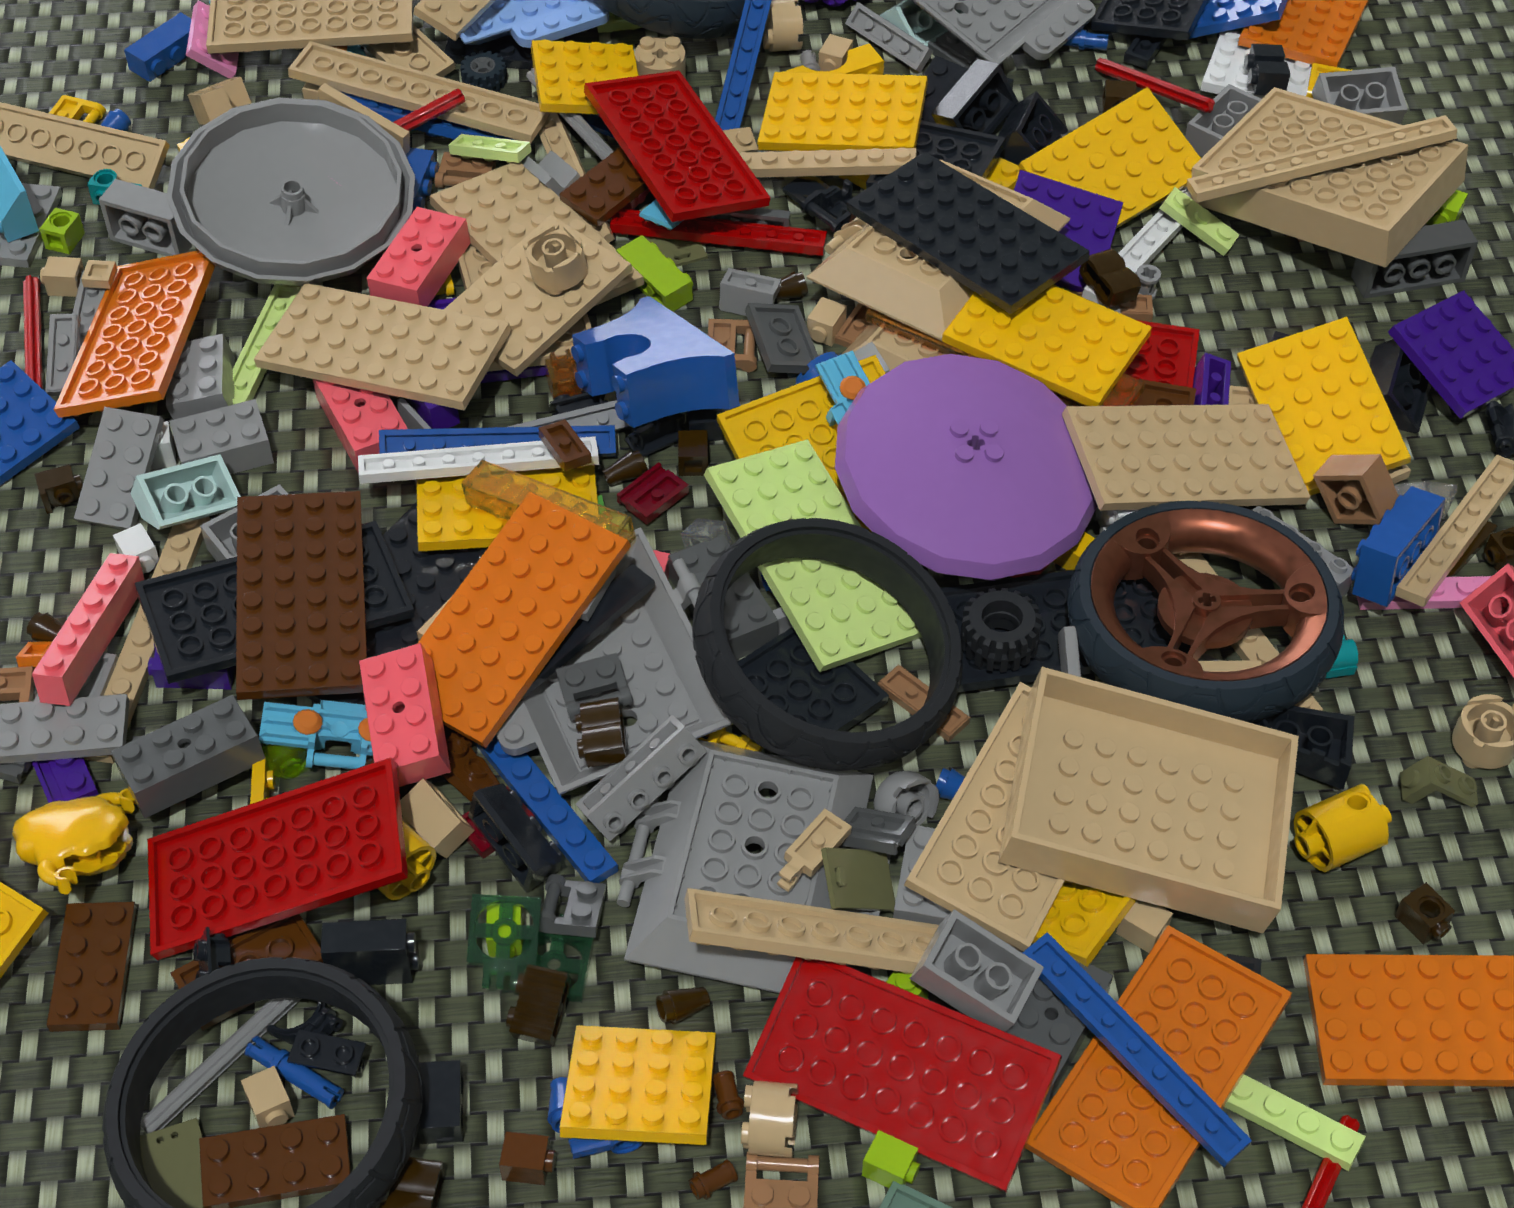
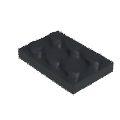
(941, 78)

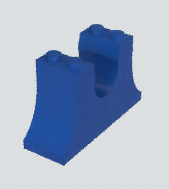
(655, 365)

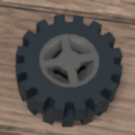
(484, 70)

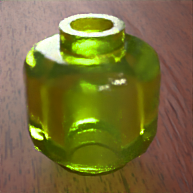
(285, 760)

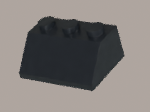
(977, 100)
(1030, 128)
(1401, 385)
(514, 835)

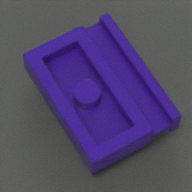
(65, 779)

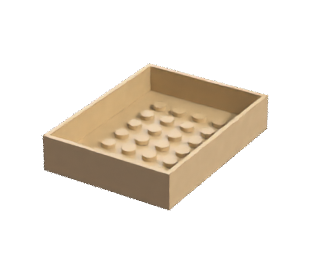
(1354, 210)
(1151, 800)

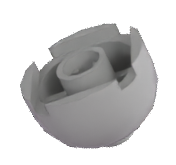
(907, 795)

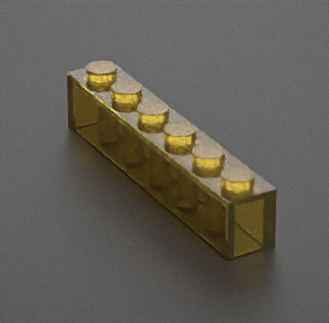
(503, 491)

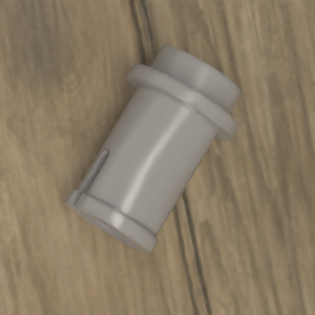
(809, 60)

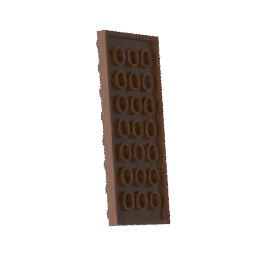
(299, 595)

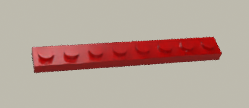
(725, 233)

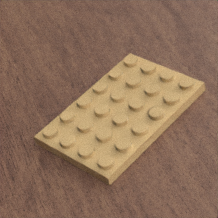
(534, 314)

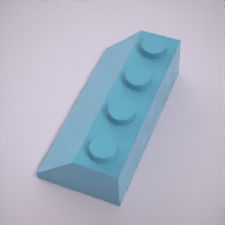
(15, 209)

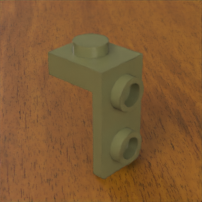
(1431, 776)

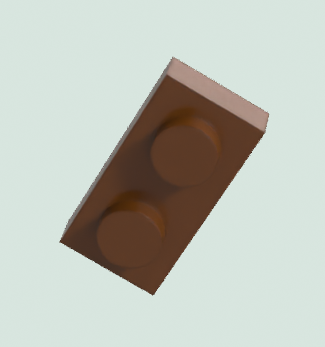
(564, 445)

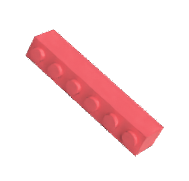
(88, 630)

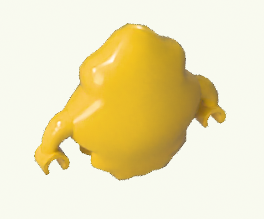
(75, 837)

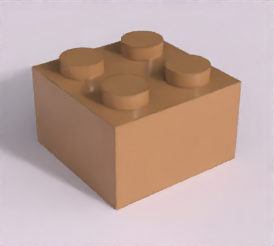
(1356, 488)

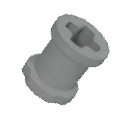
(1148, 282)

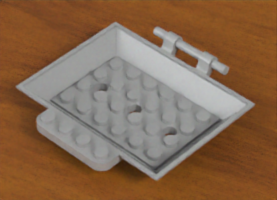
(1002, 26)
(658, 667)
(702, 846)

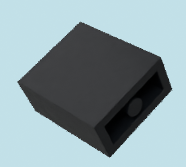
(372, 950)

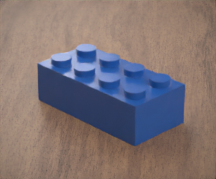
(1396, 544)

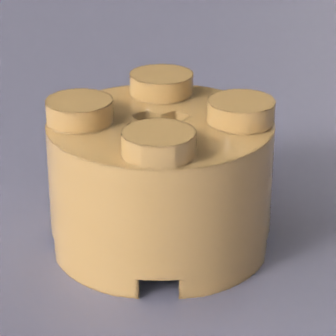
(783, 26)
(660, 55)
(556, 259)
(1485, 733)
(771, 1119)

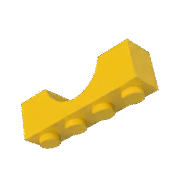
(859, 61)

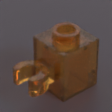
(561, 374)

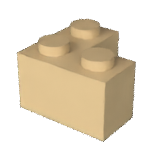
(218, 99)

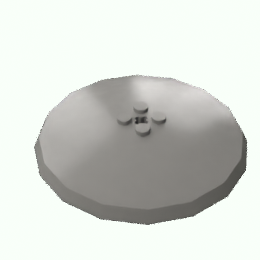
(261, 199)

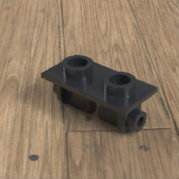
(567, 403)
(1502, 427)
(657, 436)
(211, 952)
(327, 1053)

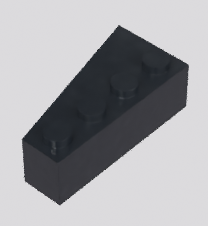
(1323, 742)

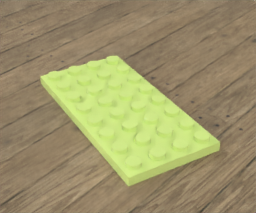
(829, 605)

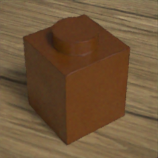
(526, 1158)

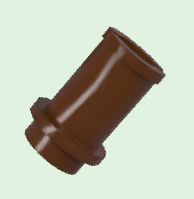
(729, 1102)
(712, 1180)

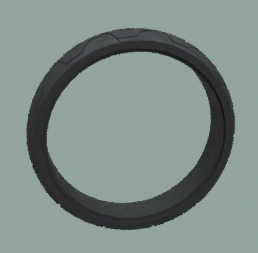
(879, 561)
(235, 987)

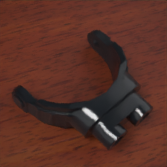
(322, 1021)

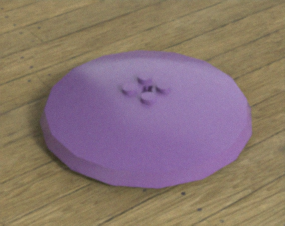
(964, 467)

